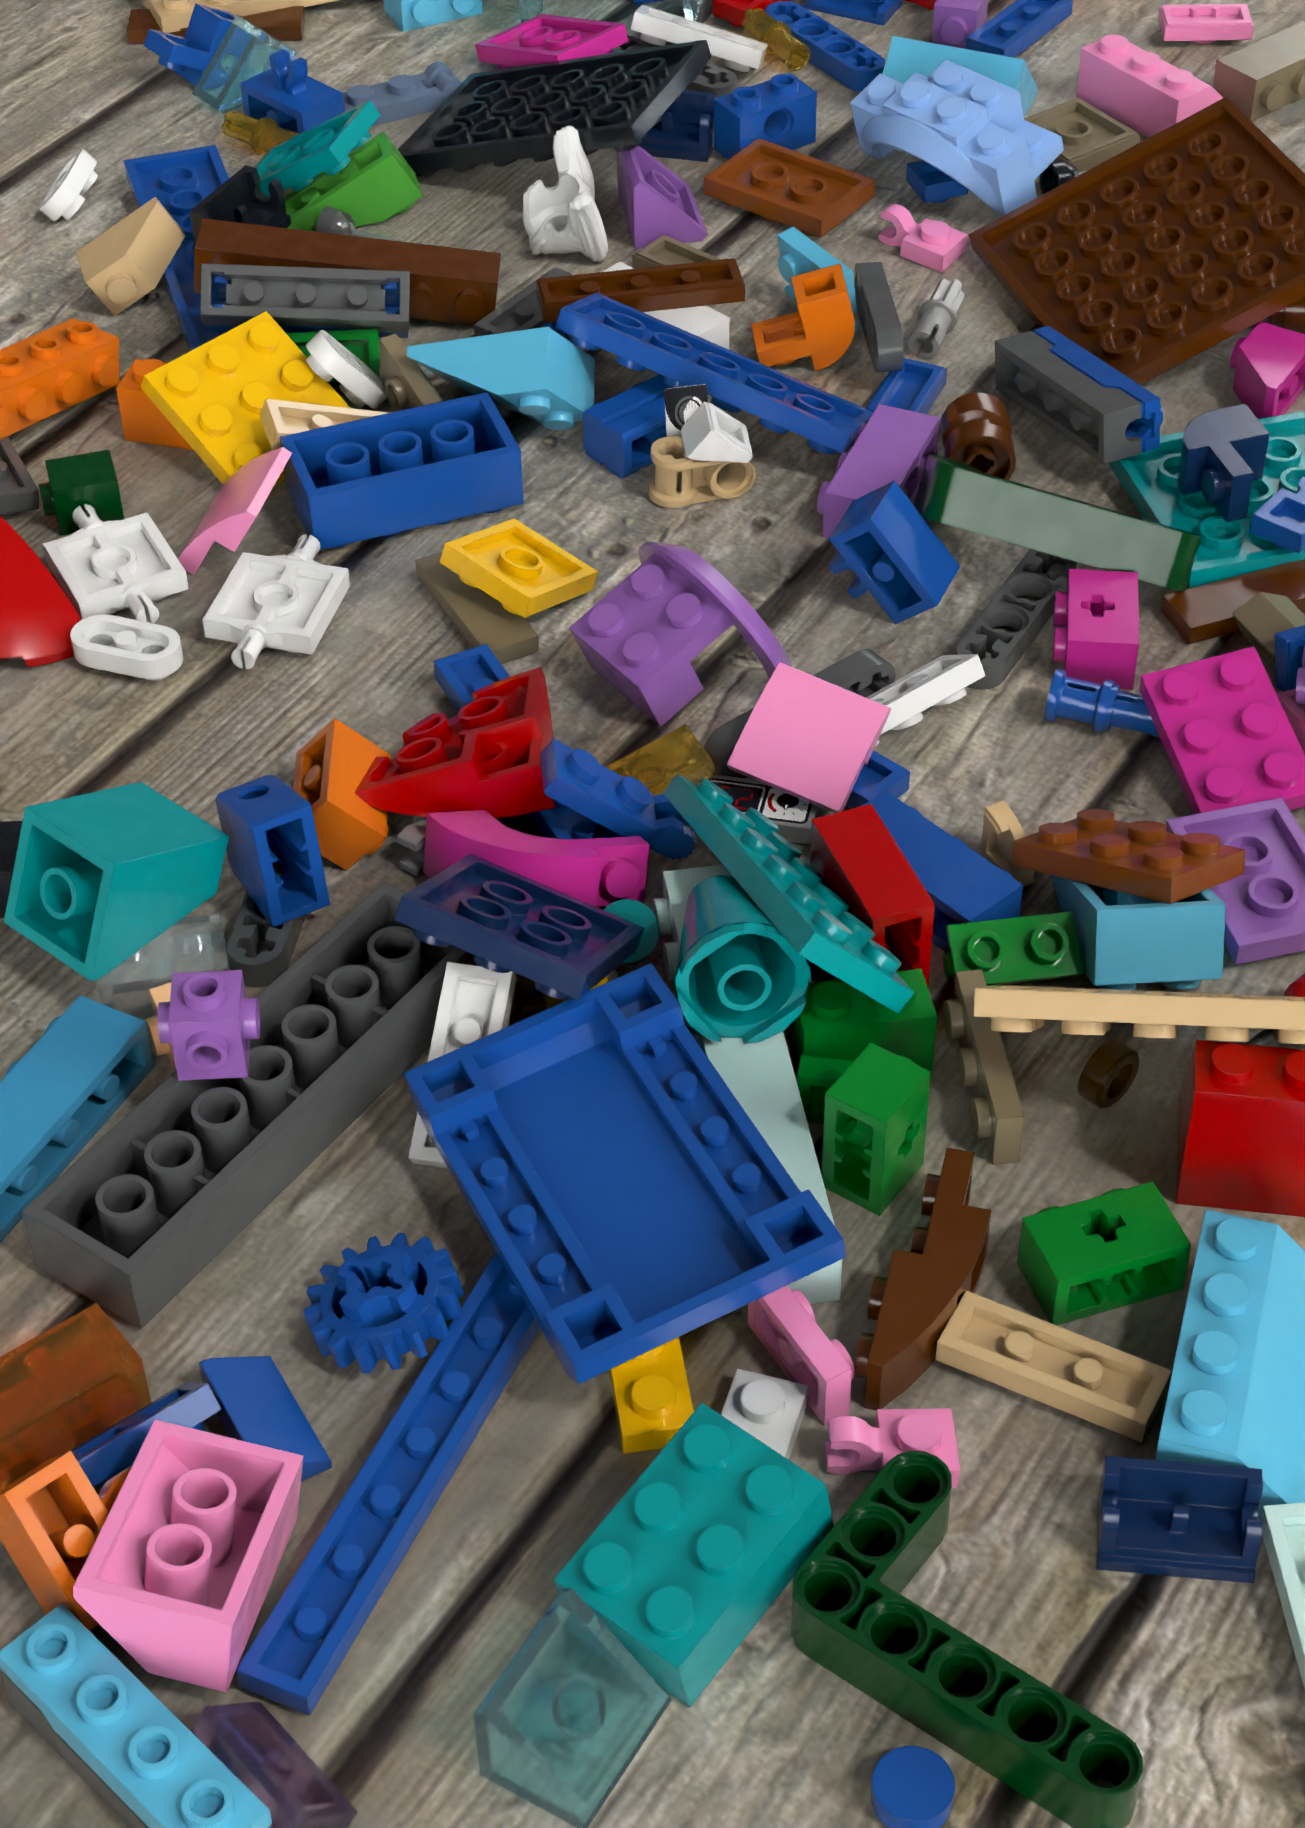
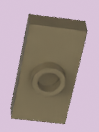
(403, 377)

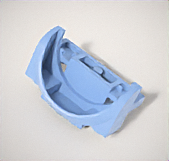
(961, 127)

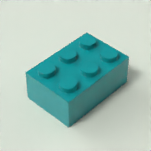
(699, 1550)

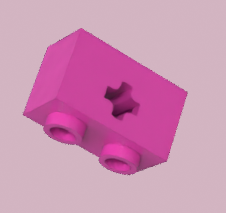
(1098, 627)

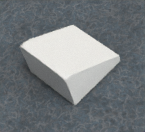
(715, 436)

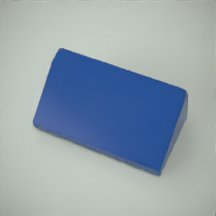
(262, 1408)

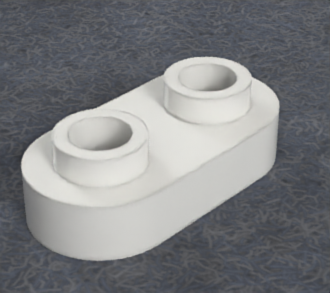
(69, 185)
(332, 360)
(127, 646)

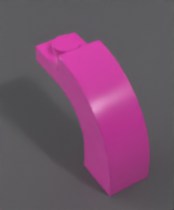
(585, 869)

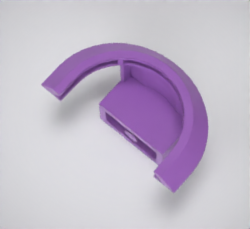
(660, 622)

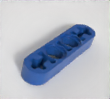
(829, 46)

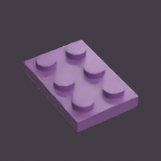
(1269, 899)

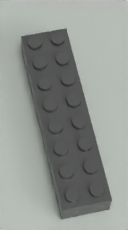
(215, 1152)

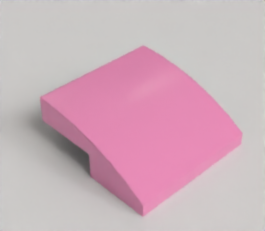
(234, 507)
(808, 738)

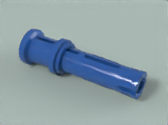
(1097, 704)

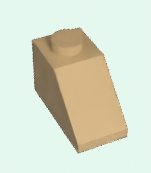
(131, 256)

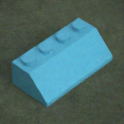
(1242, 1358)

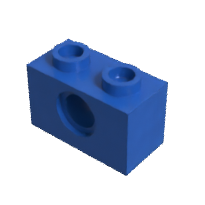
(772, 110)

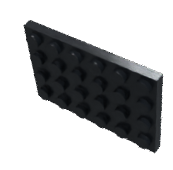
(519, 109)

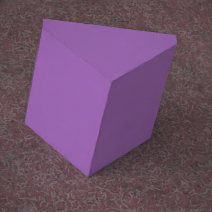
(656, 200)

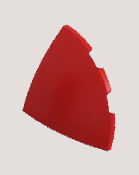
(33, 607)
(474, 760)

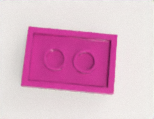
(550, 40)
(1226, 732)

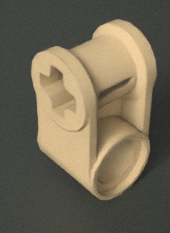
(695, 479)

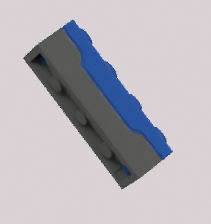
(305, 298)
(1078, 394)

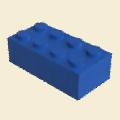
(403, 470)

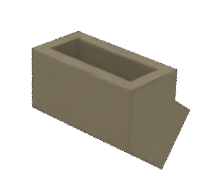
(1263, 618)

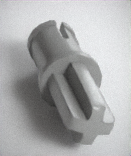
(936, 318)

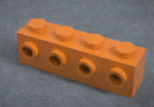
(55, 372)

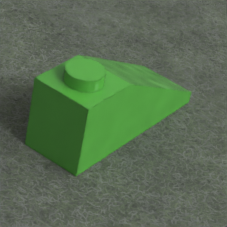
(368, 189)

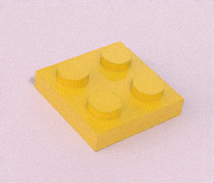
(518, 567)

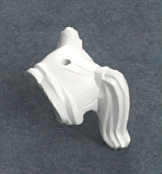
(566, 215)

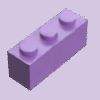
(885, 450)

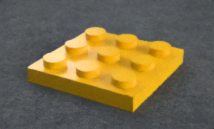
(221, 387)

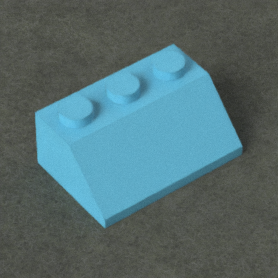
(913, 56)

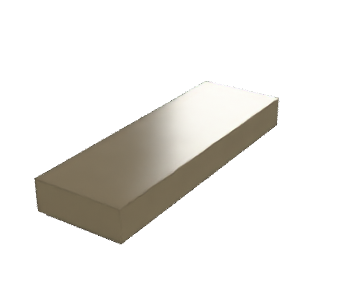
(476, 613)

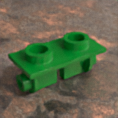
(1015, 948)

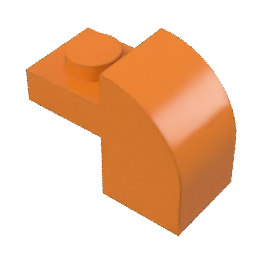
(819, 328)

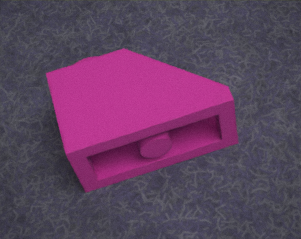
(1269, 369)

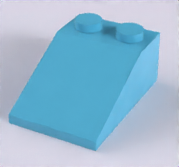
(520, 370)
(1143, 939)

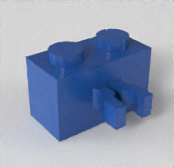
(290, 95)
(892, 553)

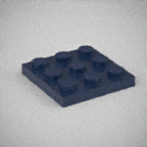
(519, 926)

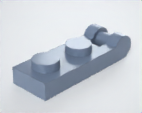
(406, 94)

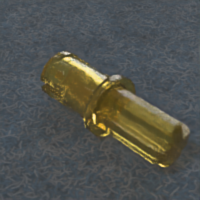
(778, 37)
(260, 134)

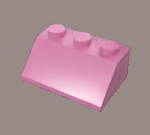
(1139, 86)
(191, 1551)

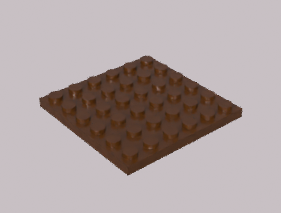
(1160, 244)

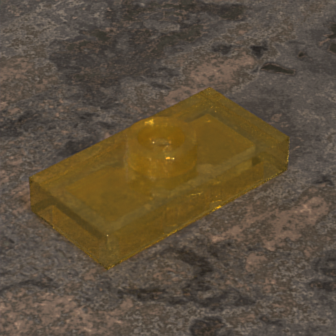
(664, 758)

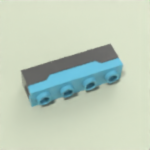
(120, 1732)

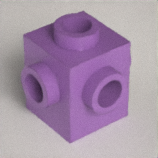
(209, 1024)

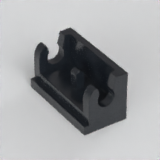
(243, 202)

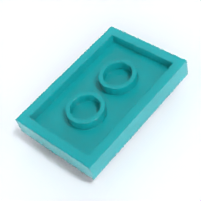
(317, 149)

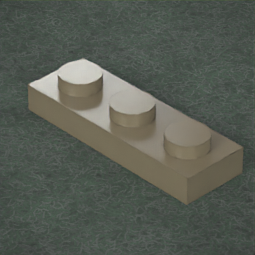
(986, 1069)

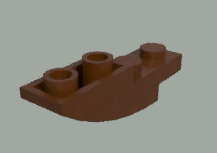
(924, 1284)

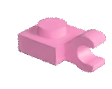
(927, 243)
(860, 1447)

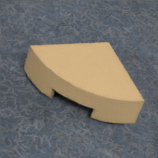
(998, 834)

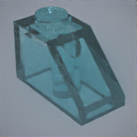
(239, 57)

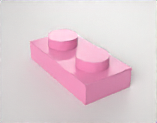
(803, 1351)

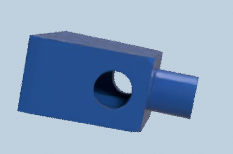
(269, 826)

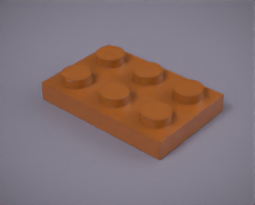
(789, 187)
(1129, 856)

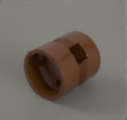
(979, 434)

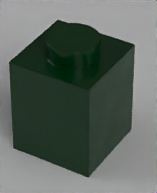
(81, 481)

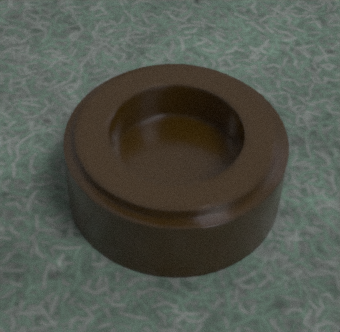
(1108, 1073)

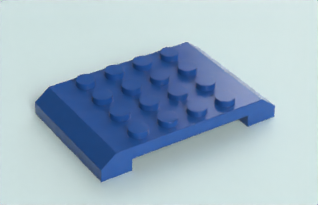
(618, 1174)

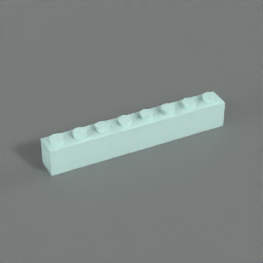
(757, 1076)

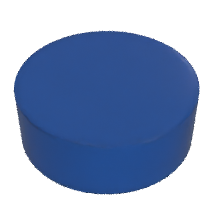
(912, 1788)

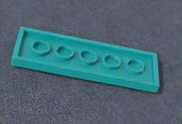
(790, 892)

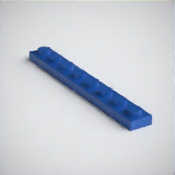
(390, 1497)

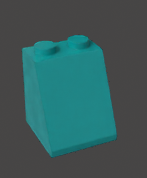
(109, 874)

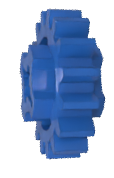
(384, 1302)

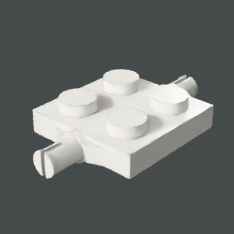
(115, 565)
(276, 602)

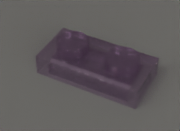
(273, 1766)

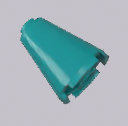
(736, 966)

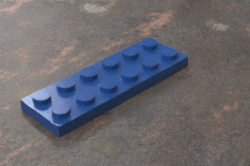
(730, 378)

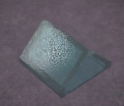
(567, 1714)

